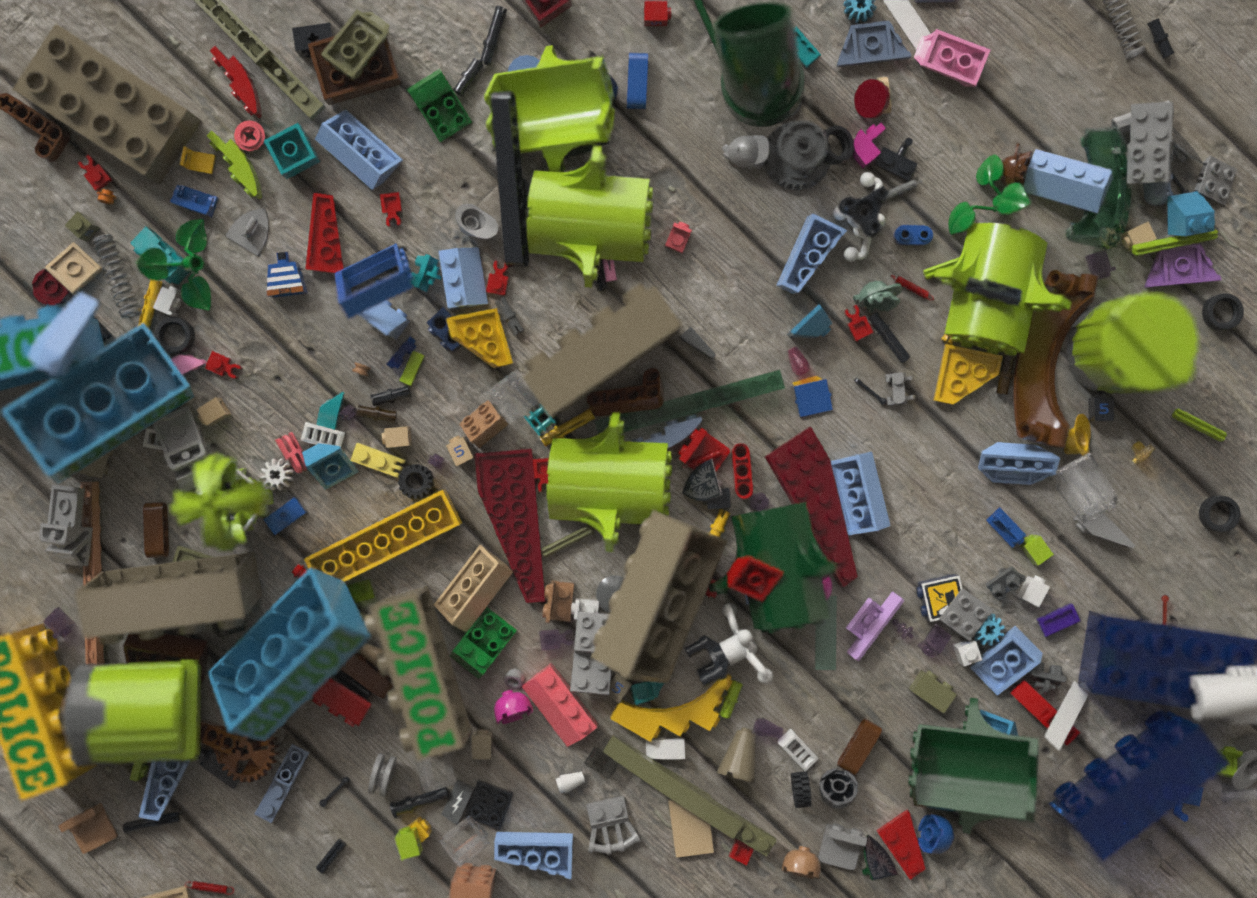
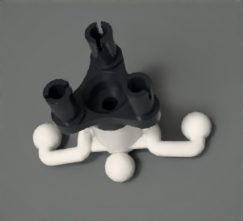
(867, 225)
(728, 652)

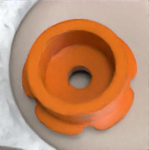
(106, 197)

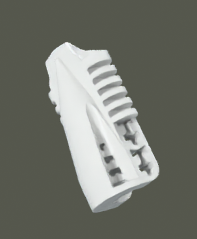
(1227, 695)

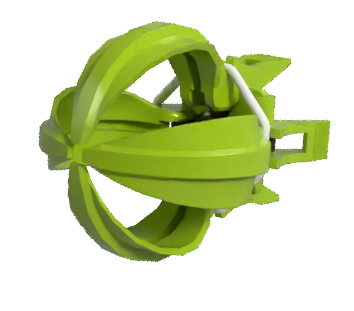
(222, 491)

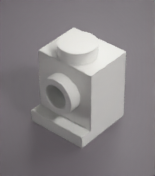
(168, 301)

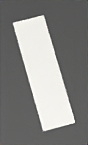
(908, 20)
(1066, 715)

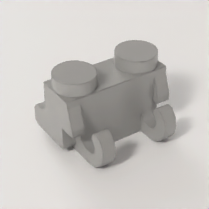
(898, 388)

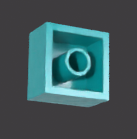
(292, 151)

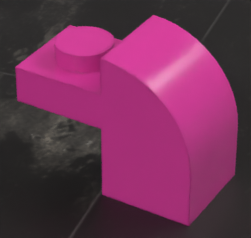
(864, 148)

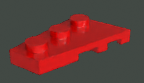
(903, 843)

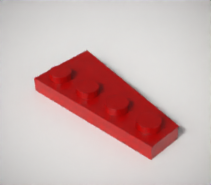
(323, 240)

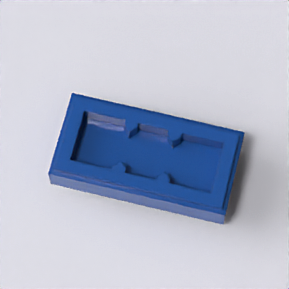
(285, 515)

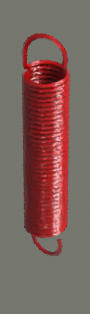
(912, 287)
(701, 459)
(209, 887)

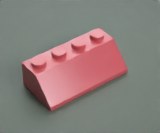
(559, 705)

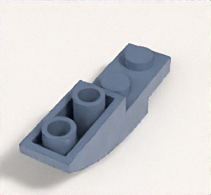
(674, 431)
(282, 783)

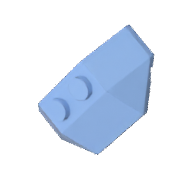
(1017, 463)

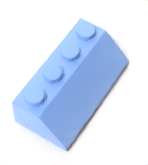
(358, 149)
(1067, 181)
(860, 493)

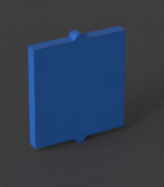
(813, 397)

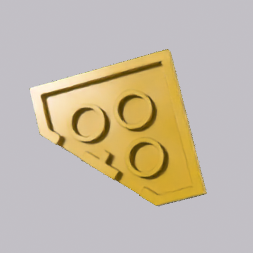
(482, 335)
(964, 372)

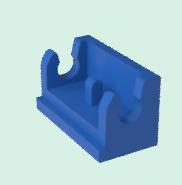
(194, 200)

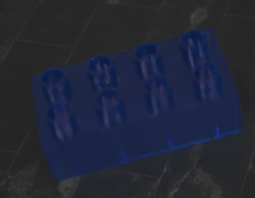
(1155, 658)
(1137, 783)

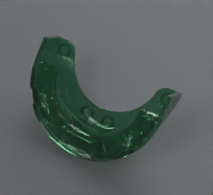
(1105, 149)

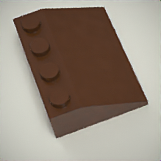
(377, 74)

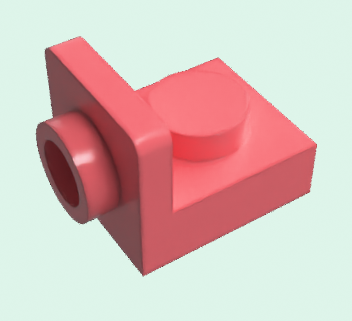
(678, 237)

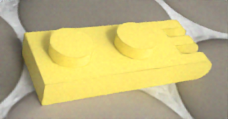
(376, 459)

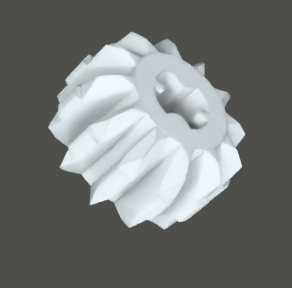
(284, 474)

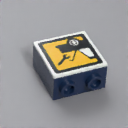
(937, 595)

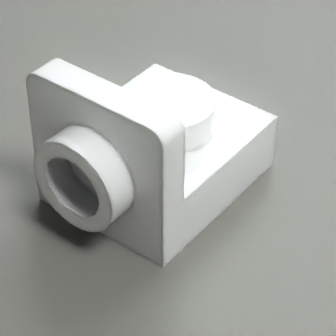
(584, 605)

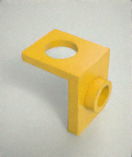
(197, 161)

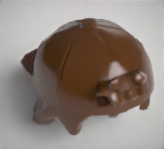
(1015, 166)

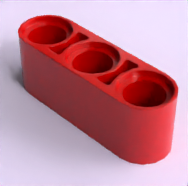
(742, 480)

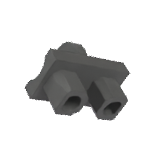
(1006, 581)
(1046, 679)

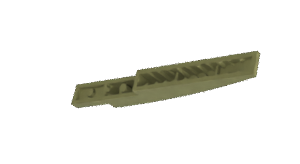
(262, 57)
(689, 796)

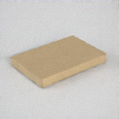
(690, 832)

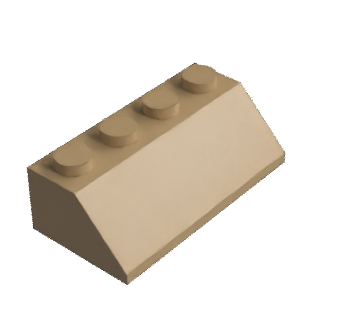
(473, 588)

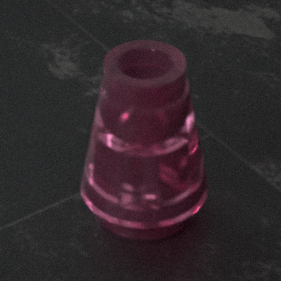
(798, 361)

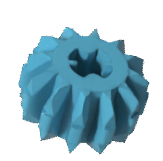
(863, 12)
(994, 628)

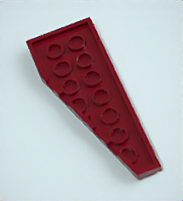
(808, 477)
(510, 500)

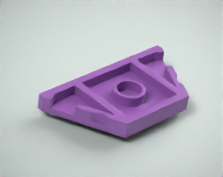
(1181, 266)

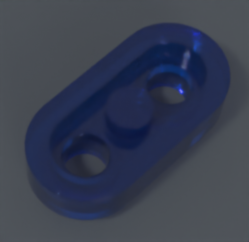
(407, 347)

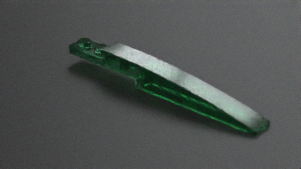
(699, 401)

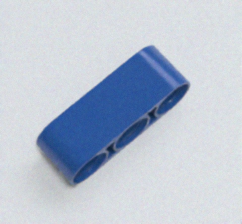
(637, 81)

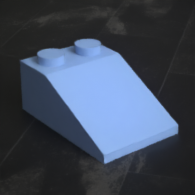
(386, 319)
(1007, 661)

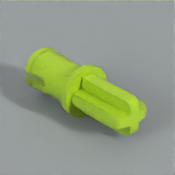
(730, 699)

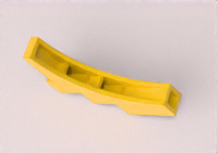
(676, 719)

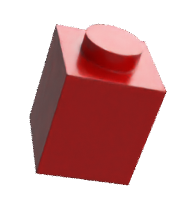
(656, 13)

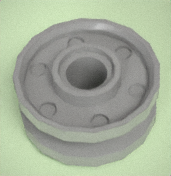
(382, 775)

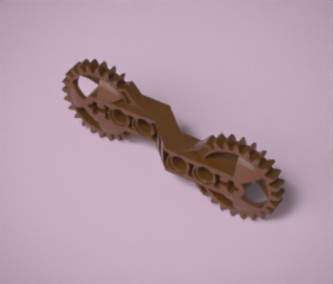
(259, 759)

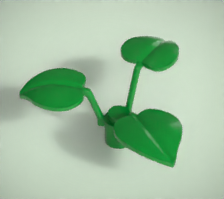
(1009, 201)
(154, 264)

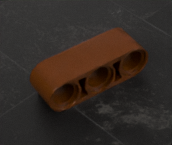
(156, 529)
(859, 746)

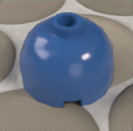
(936, 834)

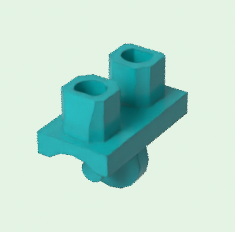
(427, 272)

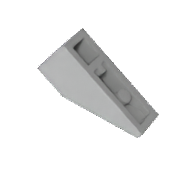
(1105, 529)

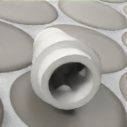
(569, 781)

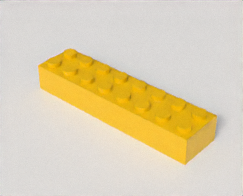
(387, 538)

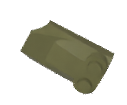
(356, 43)

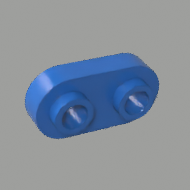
(914, 235)

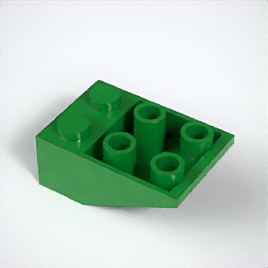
(439, 105)
(482, 643)

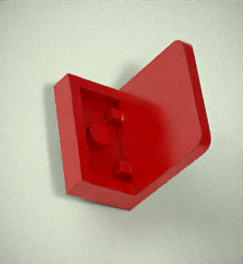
(701, 444)

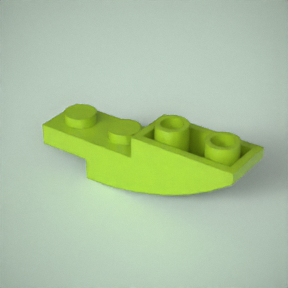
(240, 167)

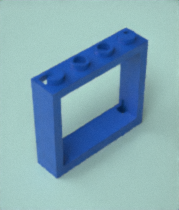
(378, 292)

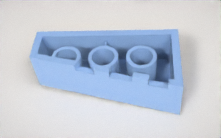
(811, 247)
(160, 787)
(536, 850)

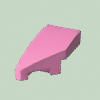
(187, 363)

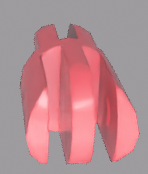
(292, 451)

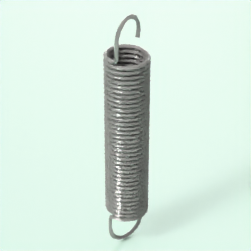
(902, 188)

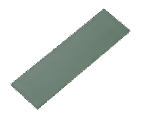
(826, 639)

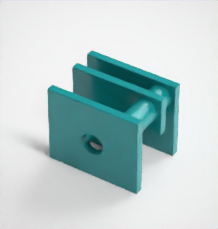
(535, 416)

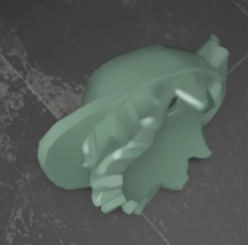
(878, 296)

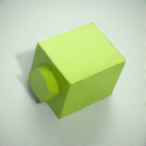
(1036, 549)
(408, 842)

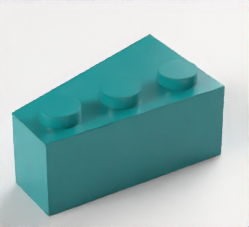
(148, 239)

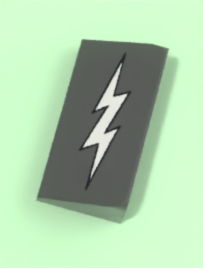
(457, 801)

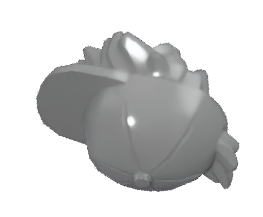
(748, 151)

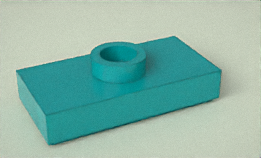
(806, 51)

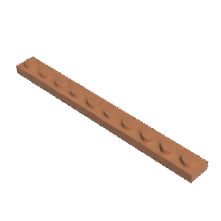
(91, 519)

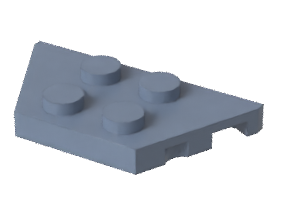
(872, 44)

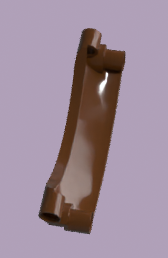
(1035, 397)

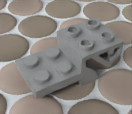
(1150, 143)
(182, 445)
(63, 531)
(587, 673)

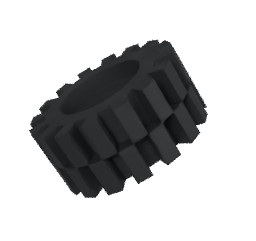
(404, 481)
(801, 789)

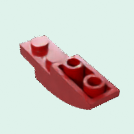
(240, 80)
(1040, 708)

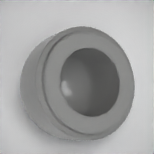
(516, 674)

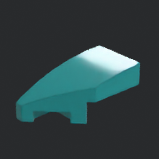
(329, 412)
(645, 691)

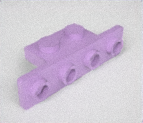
(870, 622)

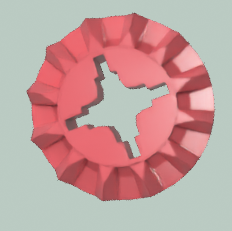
(249, 127)

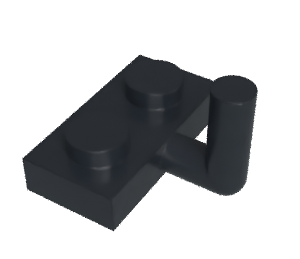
(895, 162)

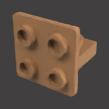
(483, 424)

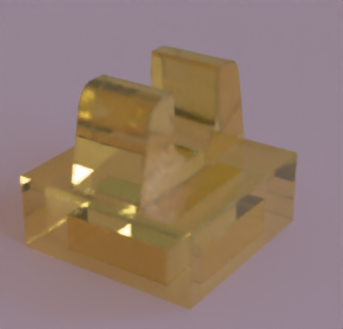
(1141, 452)

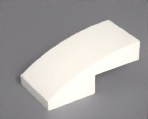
(665, 748)

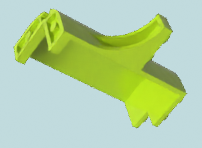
(558, 105)
(589, 216)
(1007, 258)
(608, 480)

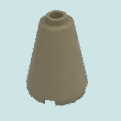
(740, 757)

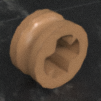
(361, 369)

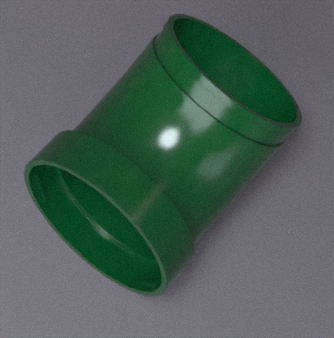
(759, 63)

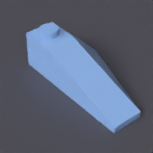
(60, 340)

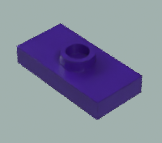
(1058, 620)

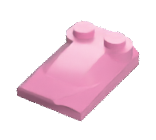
(952, 57)

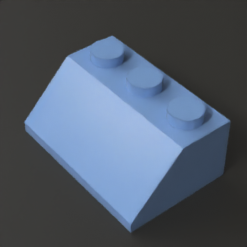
(463, 278)

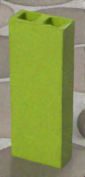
(412, 368)

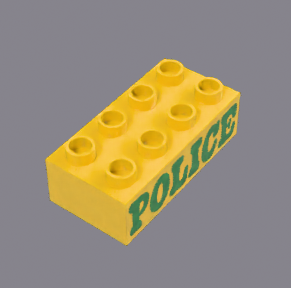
(32, 711)

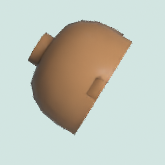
(802, 863)

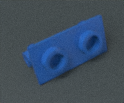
(1006, 527)

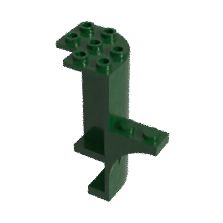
(786, 542)
(974, 771)

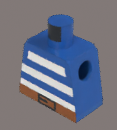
(285, 278)

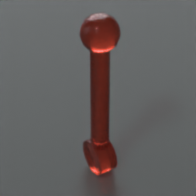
(1165, 599)

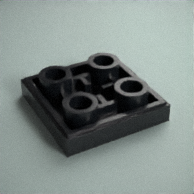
(489, 804)

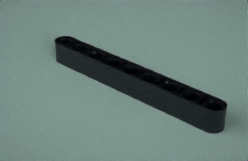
(510, 178)

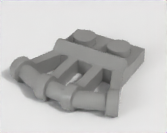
(609, 813)

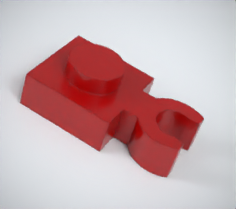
(96, 174)
(391, 205)
(497, 282)
(858, 326)
(221, 364)
(540, 471)
(741, 852)

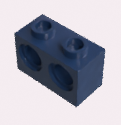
(443, 333)

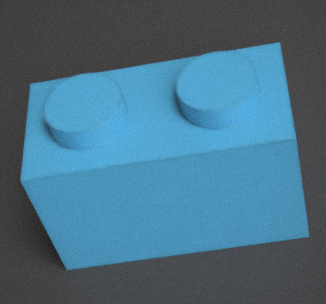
(1189, 214)

